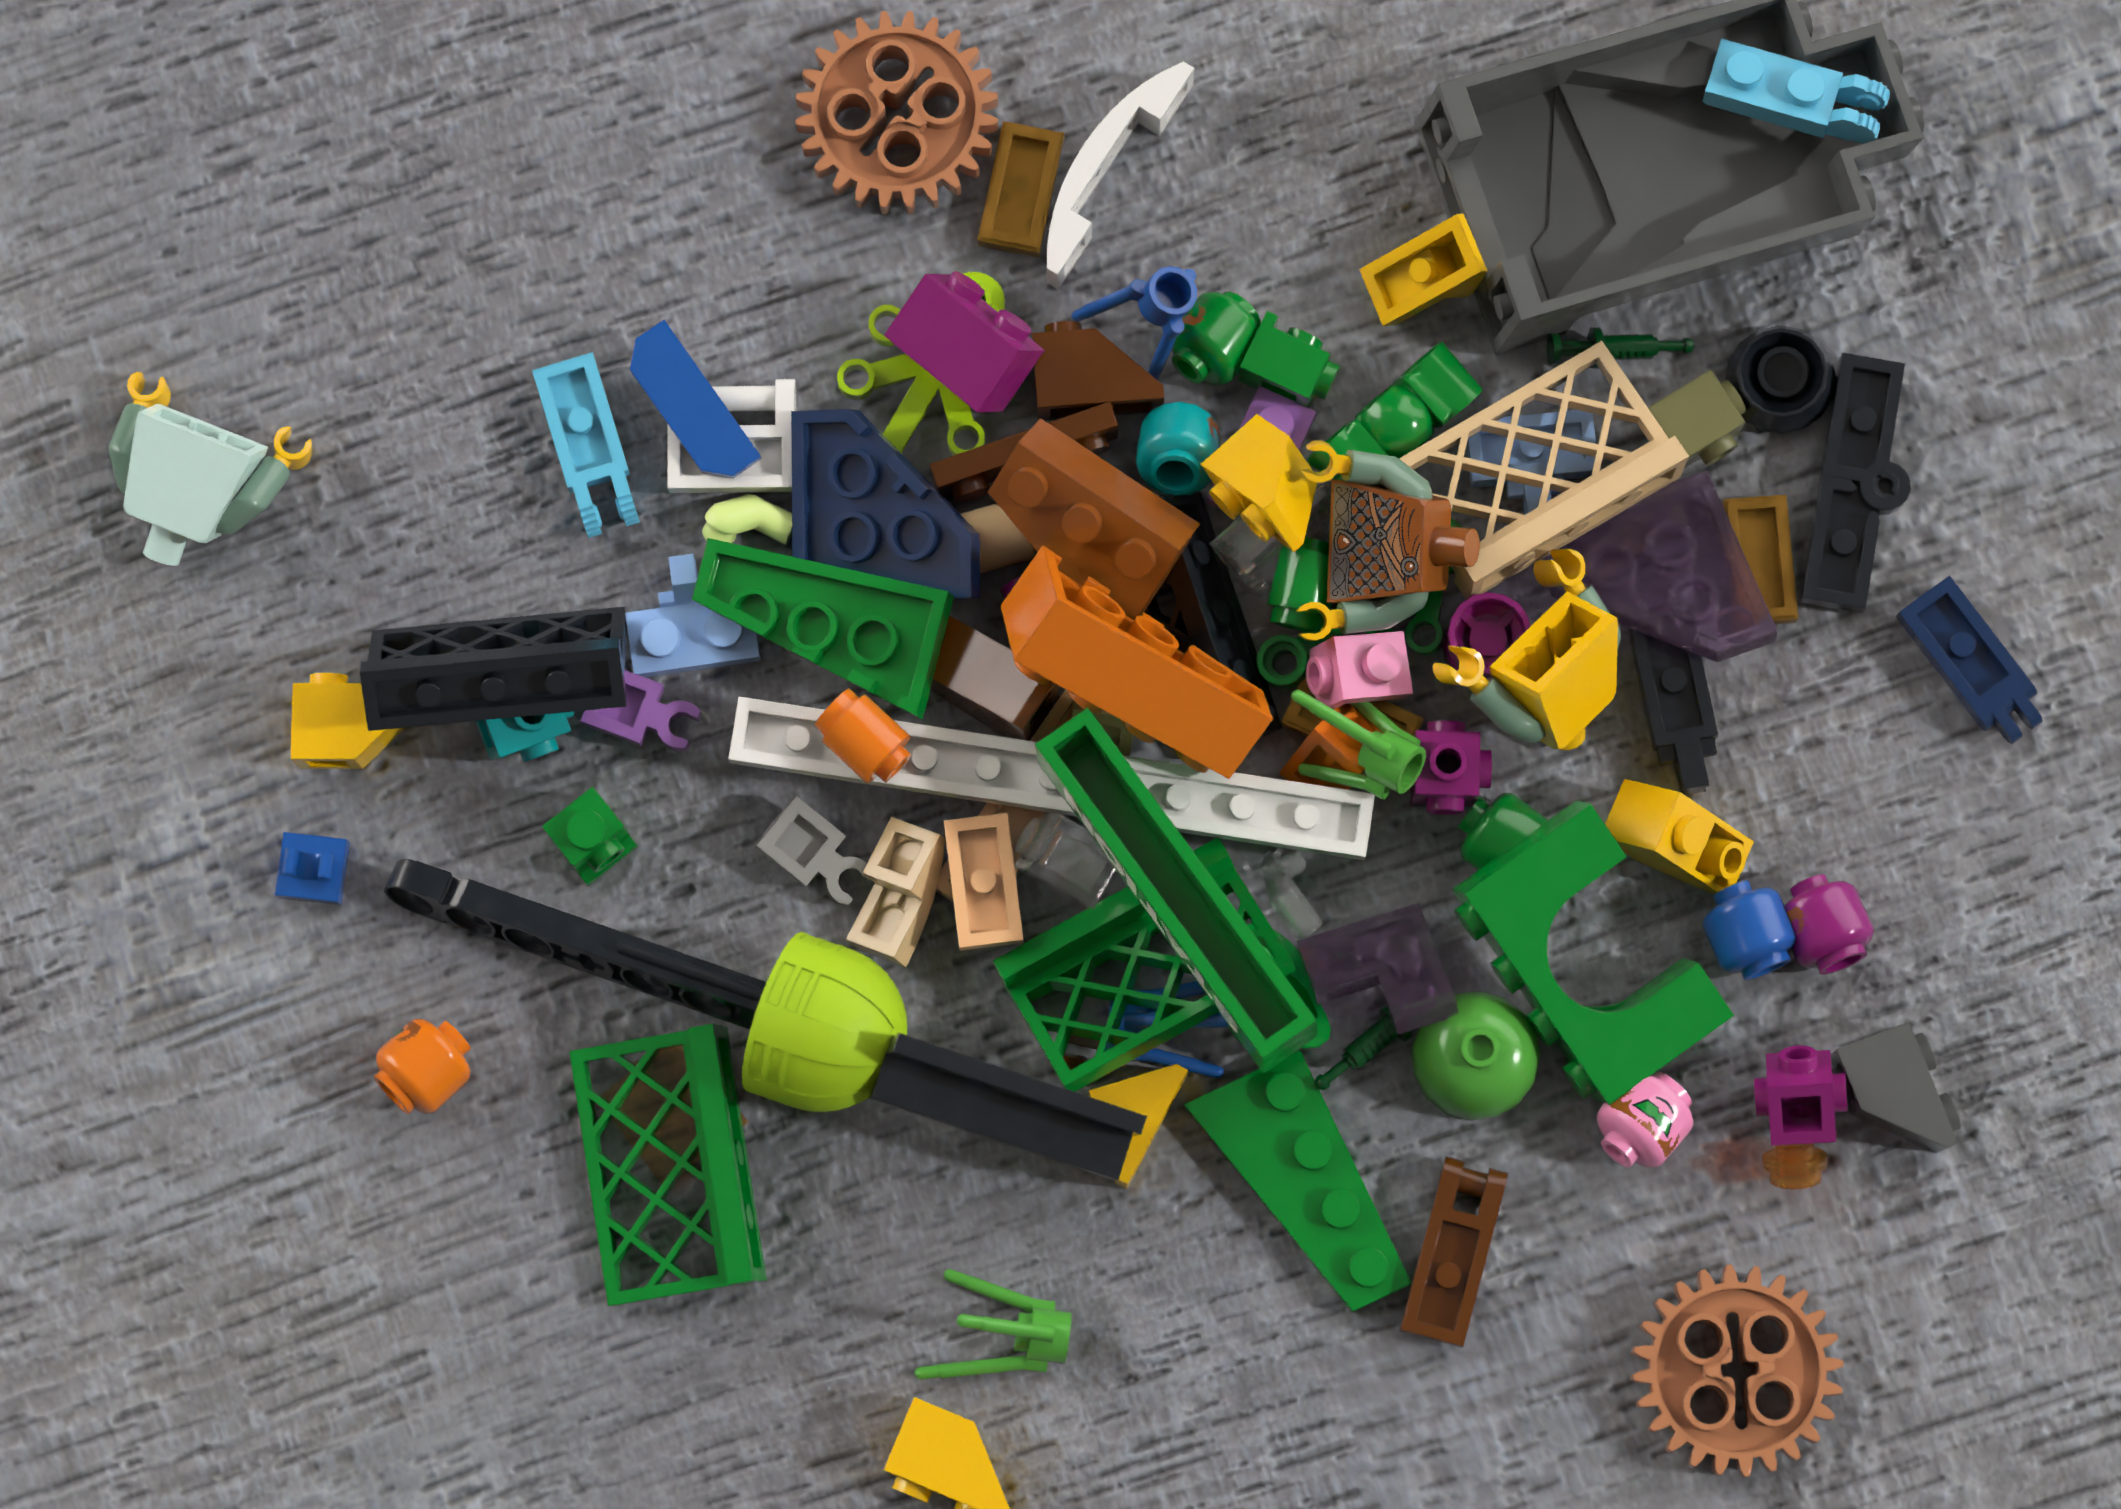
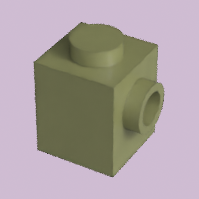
(1702, 418)

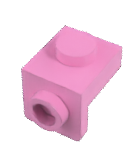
(1359, 669)

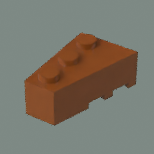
(1091, 516)

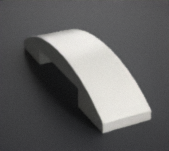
(1149, 105)

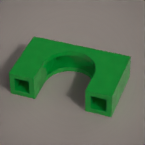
(1513, 909)

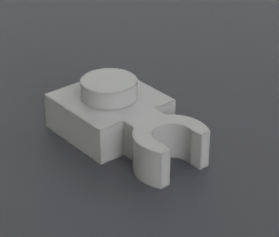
(806, 845)

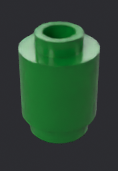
(1298, 580)

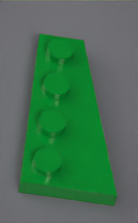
(844, 620)
(1296, 1162)

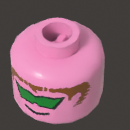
(1646, 1122)

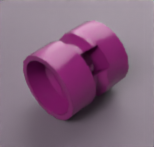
(1488, 625)

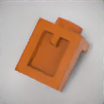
(1329, 748)

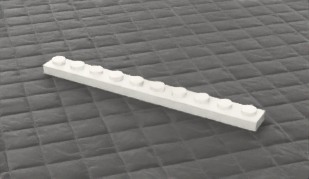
(1009, 775)

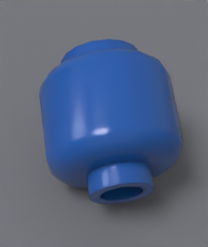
(1749, 930)

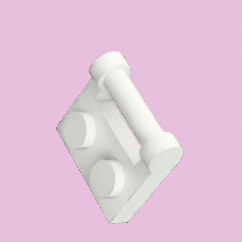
(772, 442)

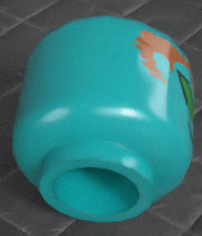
(1173, 446)

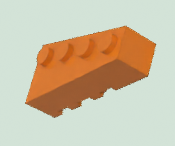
(1131, 668)

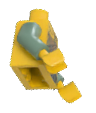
(1555, 671)

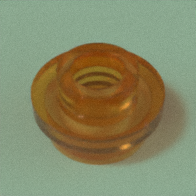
(1795, 1165)

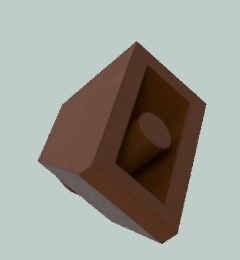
(1086, 371)

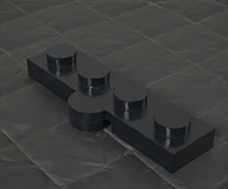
(1855, 483)

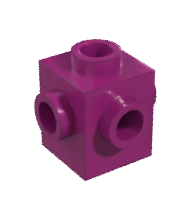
(1451, 792)
(1800, 1096)

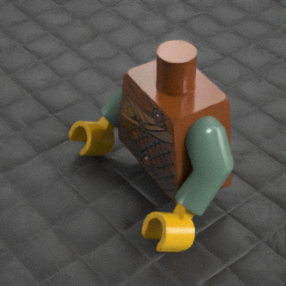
(1384, 542)

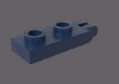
(1971, 659)

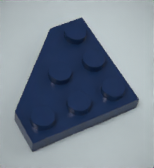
(872, 509)

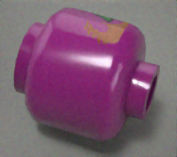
(1828, 924)

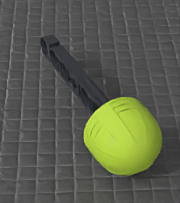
(812, 1026)

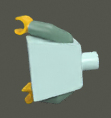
(191, 474)

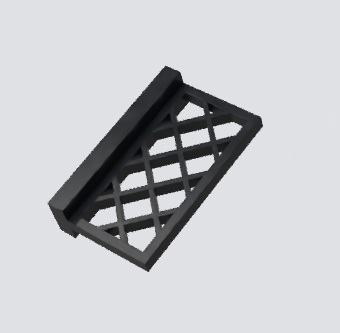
(496, 669)

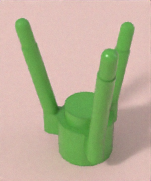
(1389, 758)
(1040, 1333)

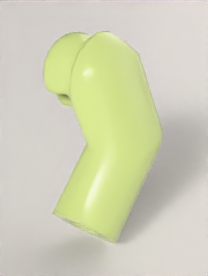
(744, 514)

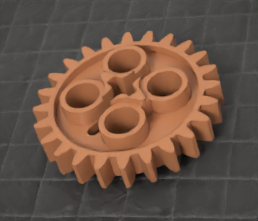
(942, 142)
(1796, 1368)

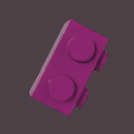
(965, 341)

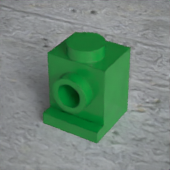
(1288, 363)
(590, 836)

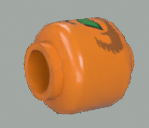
(423, 1066)

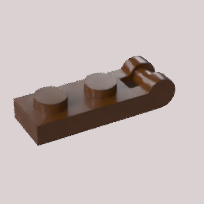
(1453, 1255)

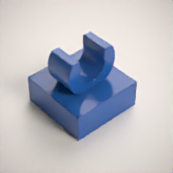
(312, 868)

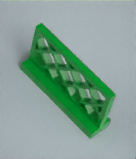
(1108, 933)
(722, 1158)

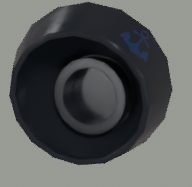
(1794, 367)

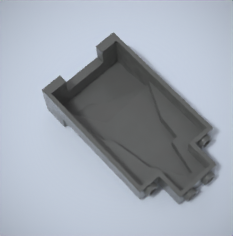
(1615, 182)

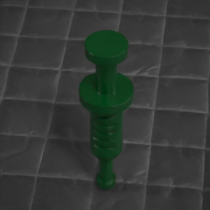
(1620, 346)
(1364, 1048)

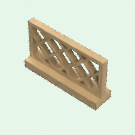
(1580, 504)

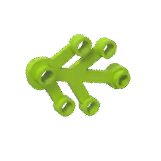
(924, 386)

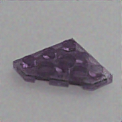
(1677, 572)

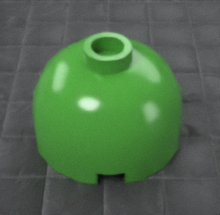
(1477, 1059)

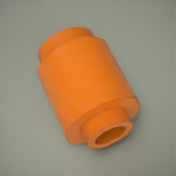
(864, 737)

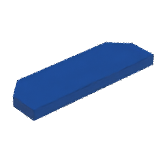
(690, 404)

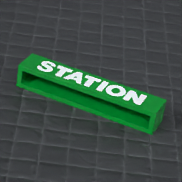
(1176, 890)

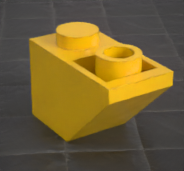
(1263, 481)
(332, 725)
(1677, 836)
(943, 1456)

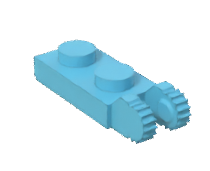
(1793, 93)
(585, 436)

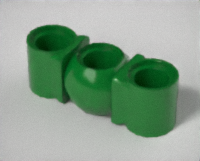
(1407, 410)

